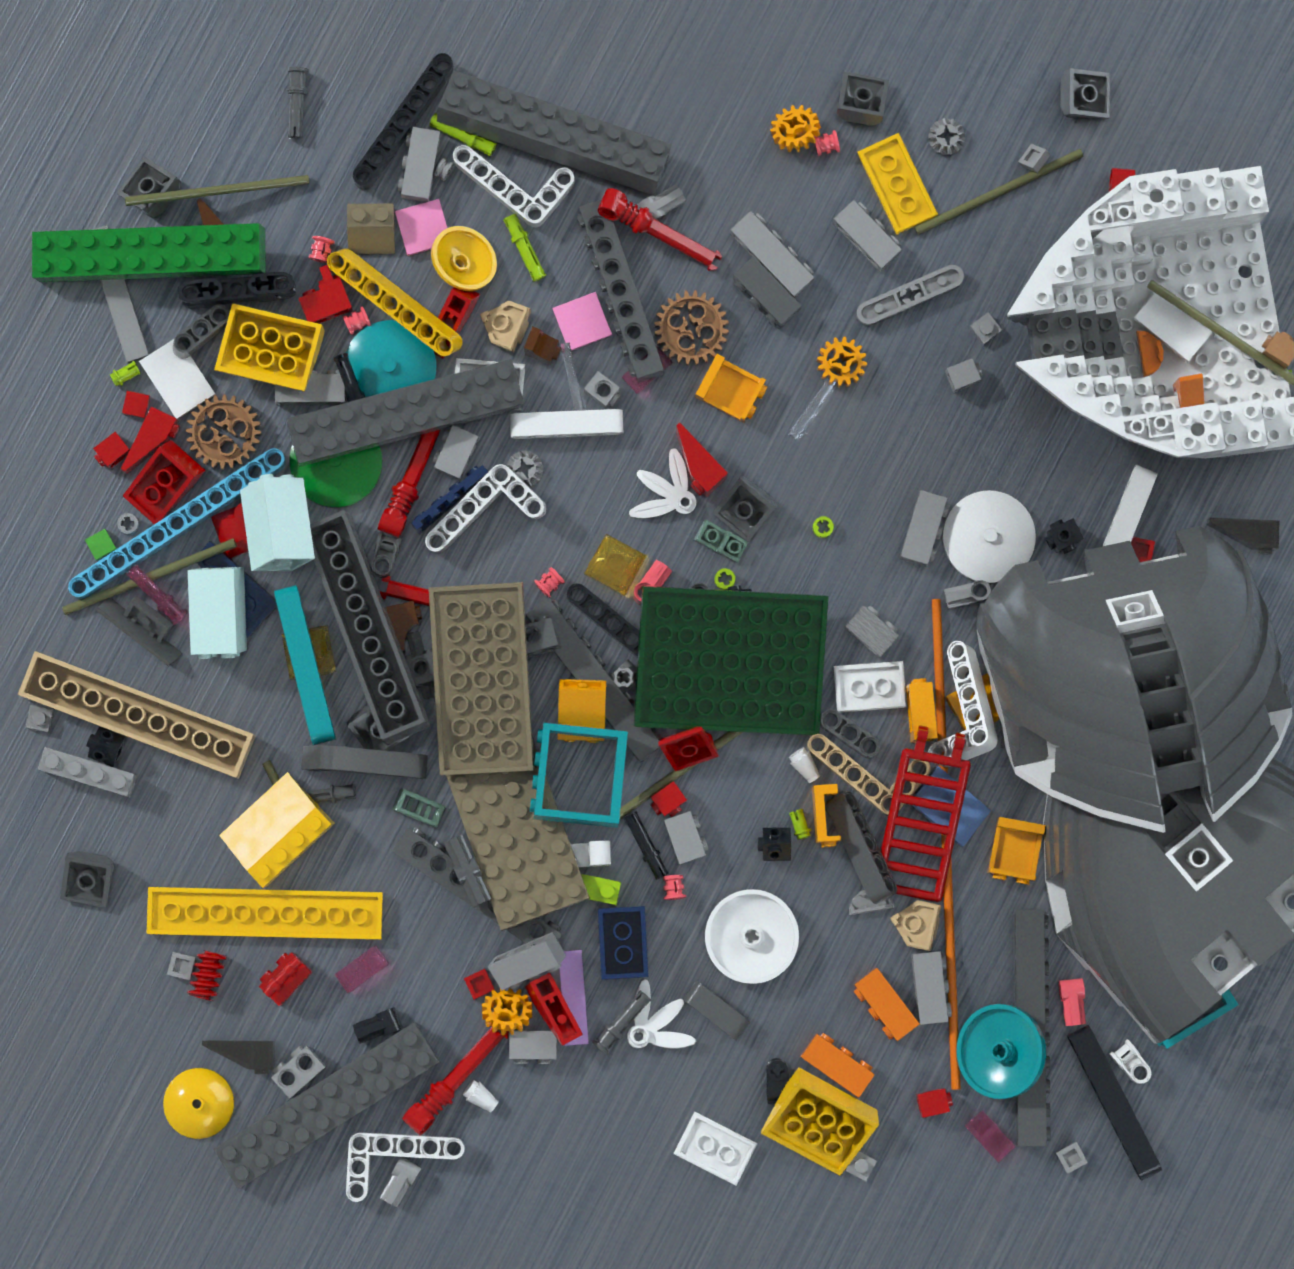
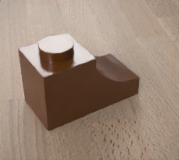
(542, 346)
(404, 619)

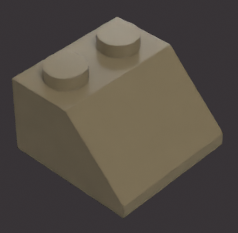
(371, 228)

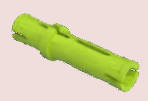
(472, 140)
(524, 247)

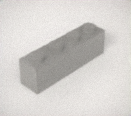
(772, 254)
(87, 772)

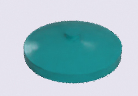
(390, 358)
(1001, 1051)

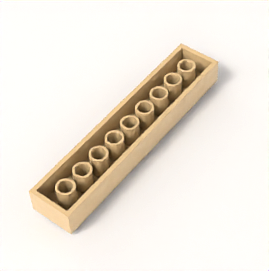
(136, 715)

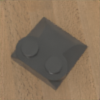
(1085, 94)
(862, 99)
(150, 179)
(745, 508)
(366, 731)
(87, 878)

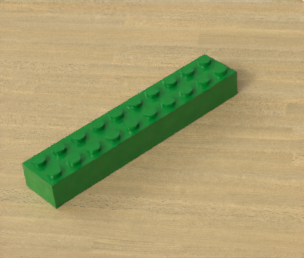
(148, 252)

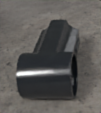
(382, 1024)

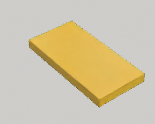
(897, 183)

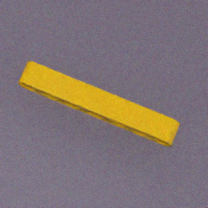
(405, 303)

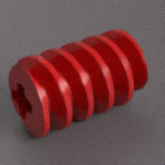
(207, 974)

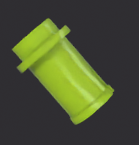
(124, 374)
(800, 824)

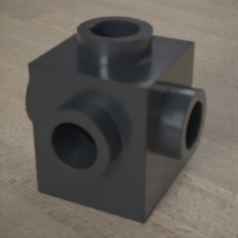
(1069, 530)
(105, 746)
(775, 844)

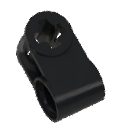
(776, 1083)

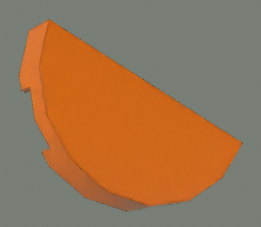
(1150, 352)

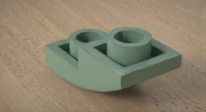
(721, 541)

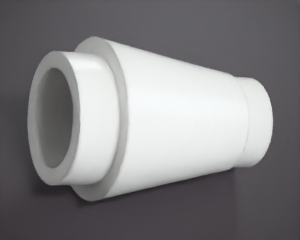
(804, 764)
(478, 1095)

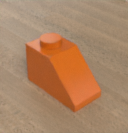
(1189, 390)

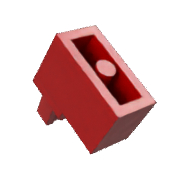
(327, 302)

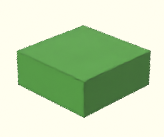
(100, 544)

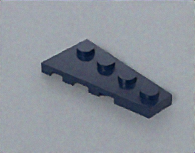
(443, 504)
(257, 600)

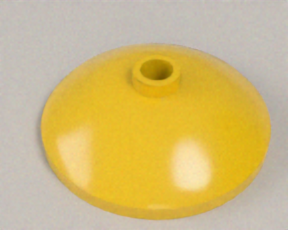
(468, 250)
(215, 1099)

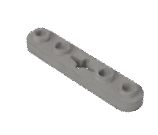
(930, 286)

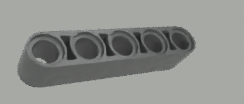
(861, 847)

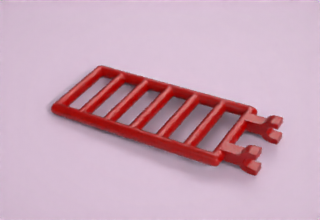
(950, 830)

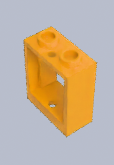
(921, 708)

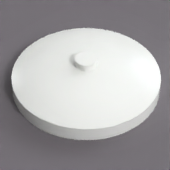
(988, 535)
(751, 936)

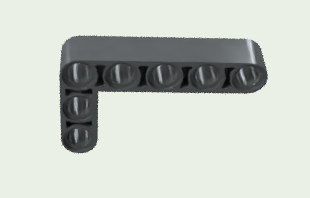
(363, 761)

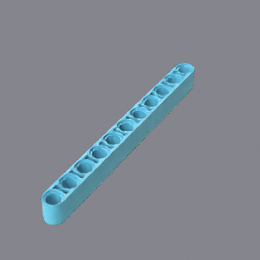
(165, 525)

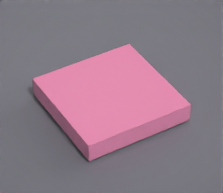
(420, 226)
(582, 321)

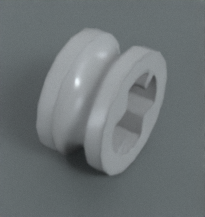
(444, 169)
(123, 529)

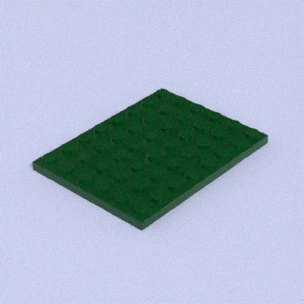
(730, 660)

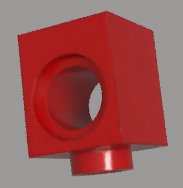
(111, 451)
(934, 1102)

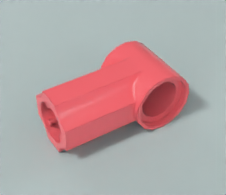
(655, 577)
(1072, 995)

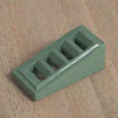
(421, 800)

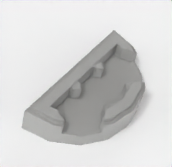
(863, 904)

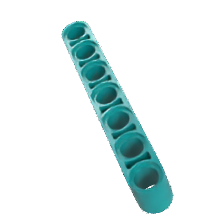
(304, 665)

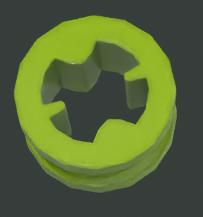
(830, 526)
(728, 572)

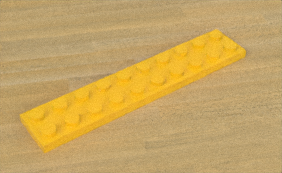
(264, 913)

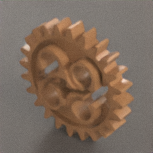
(710, 320)
(213, 449)

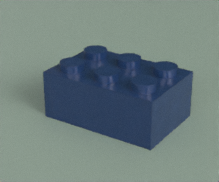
(623, 942)

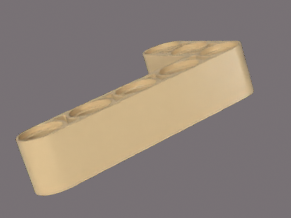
(865, 777)

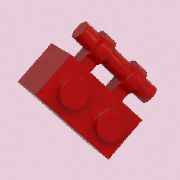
(285, 978)

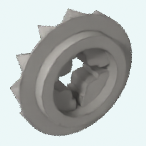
(940, 144)
(528, 458)

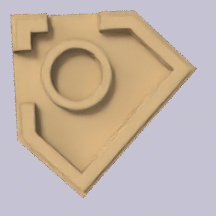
(506, 324)
(918, 924)

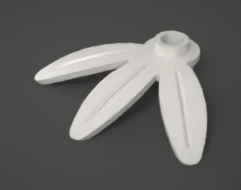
(663, 488)
(660, 1019)

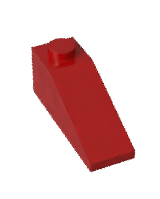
(457, 310)
(154, 432)
(553, 1008)

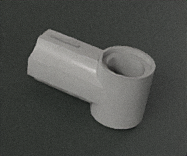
(663, 202)
(964, 594)
(626, 675)
(402, 1177)

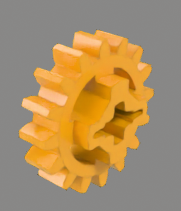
(795, 128)
(850, 358)
(506, 1011)

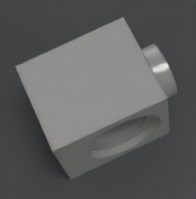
(964, 375)
(598, 381)

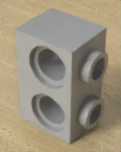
(302, 1076)

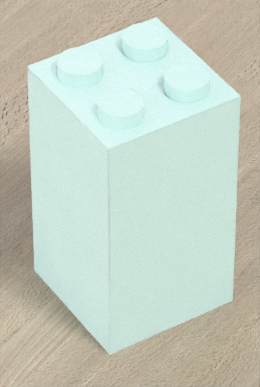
(277, 523)
(217, 612)

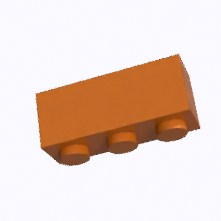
(885, 1005)
(838, 1064)

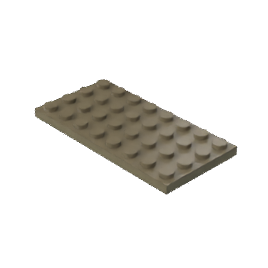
(481, 678)
(521, 859)

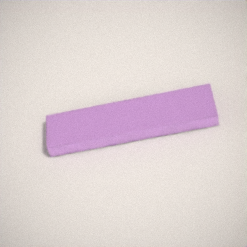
(574, 992)

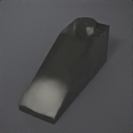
(1252, 533)
(249, 1054)

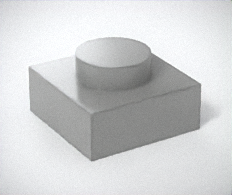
(1034, 158)
(985, 328)
(39, 718)
(181, 966)
(1071, 1157)
(861, 1166)

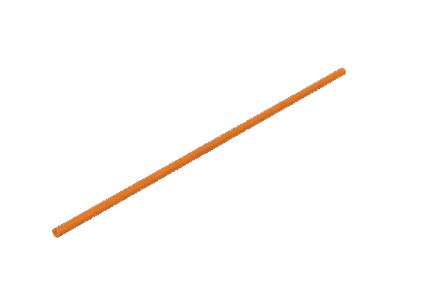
(948, 890)

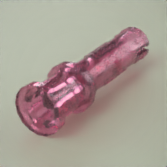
(164, 602)

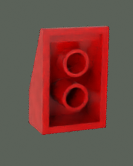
(702, 468)
(163, 482)

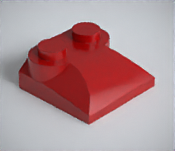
(231, 525)
(688, 748)

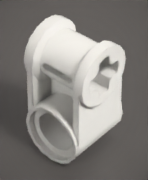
(1130, 1062)

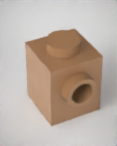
(1279, 348)

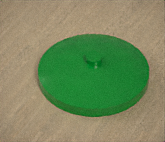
(342, 479)

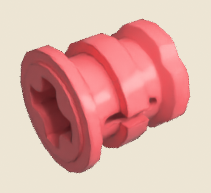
(827, 143)
(320, 249)
(357, 320)
(549, 582)
(673, 887)

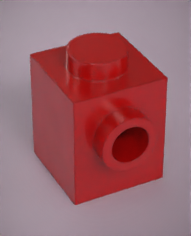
(668, 800)

